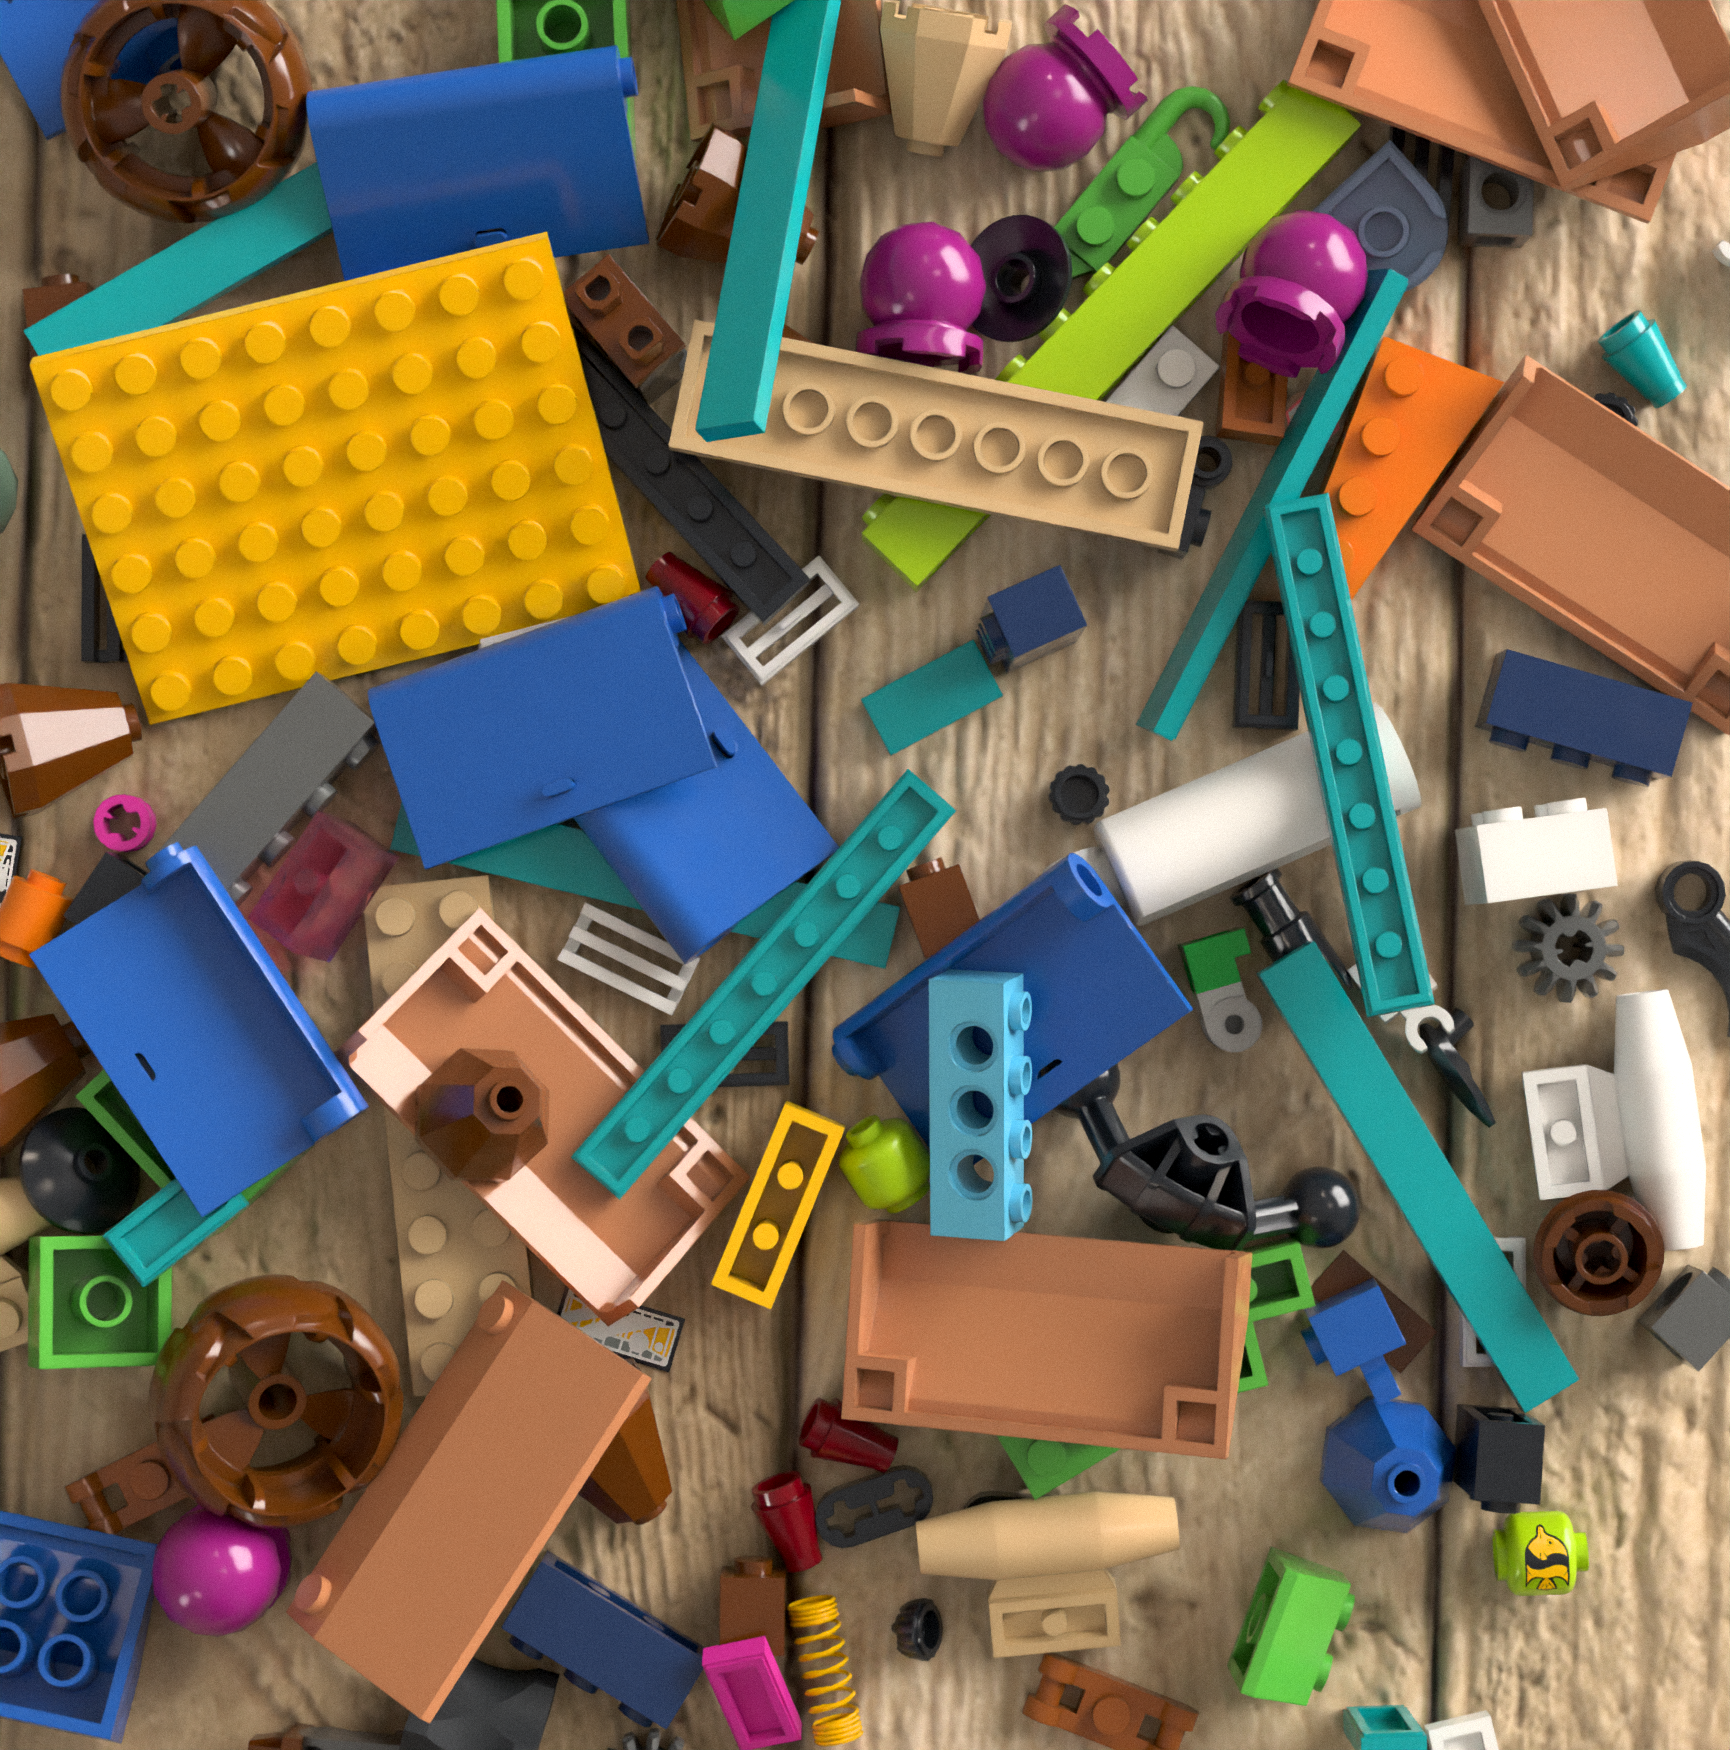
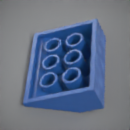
(71, 1625)

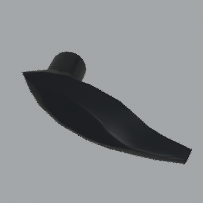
(1453, 1067)

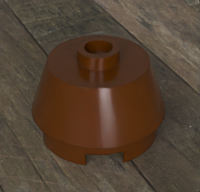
(1598, 1253)

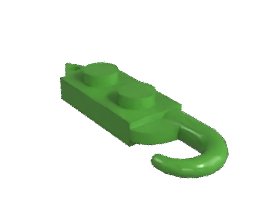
(1134, 182)

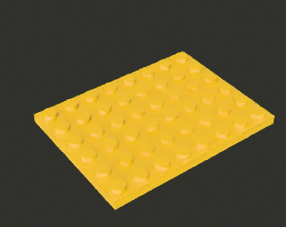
(340, 477)

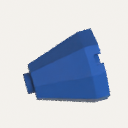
(1371, 1449)

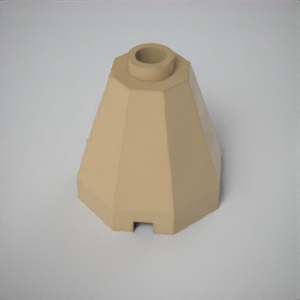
(938, 71)

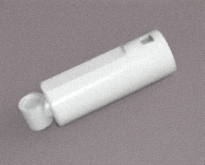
(1227, 827)

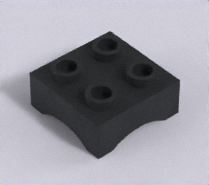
(487, 1711)

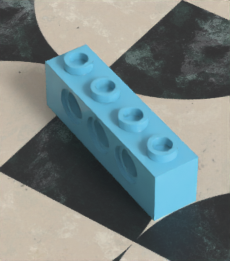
(959, 1198)

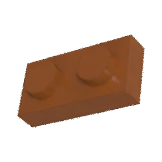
(1249, 399)

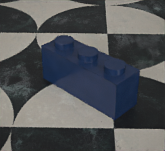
(1030, 620)
(1582, 718)
(604, 1642)

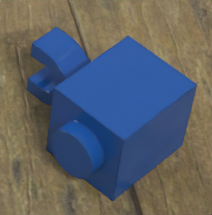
(1355, 1332)

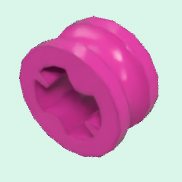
(117, 840)

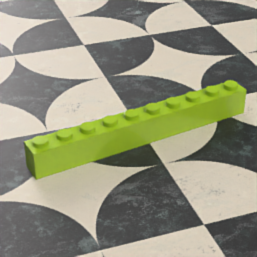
(1143, 296)

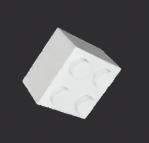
(1536, 856)

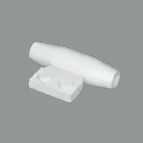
(1629, 1123)

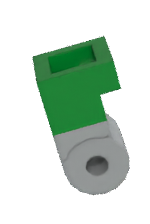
(1217, 989)

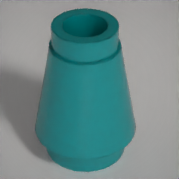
(1642, 358)

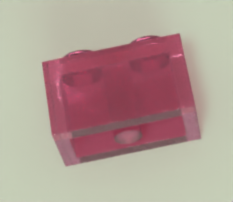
(323, 887)

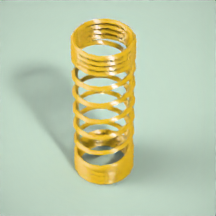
(835, 1728)

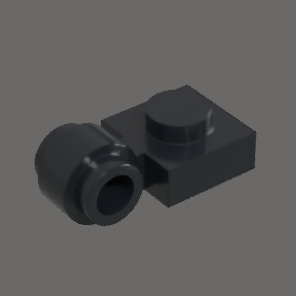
(1198, 518)

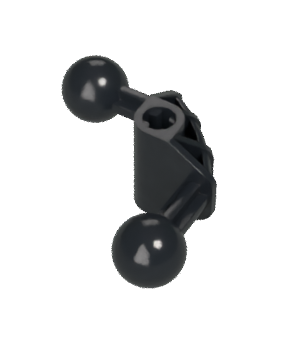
(1197, 1179)

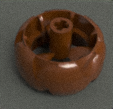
(107, 111)
(250, 1333)

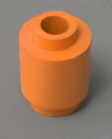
(31, 915)

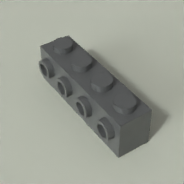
(278, 783)

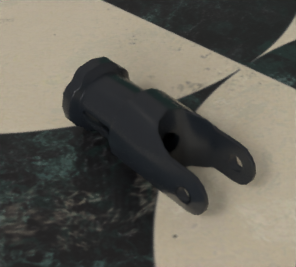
(1281, 922)

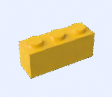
(778, 1204)

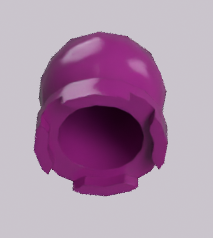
(1054, 97)
(1295, 293)
(922, 295)
(219, 1572)

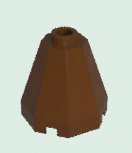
(704, 206)
(59, 742)
(36, 1072)
(482, 1115)
(633, 1471)

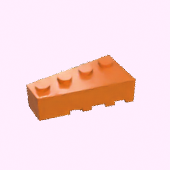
(1395, 445)

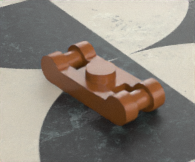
(143, 1482)
(1107, 1708)

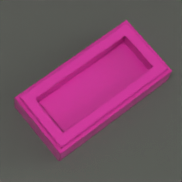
(752, 1693)

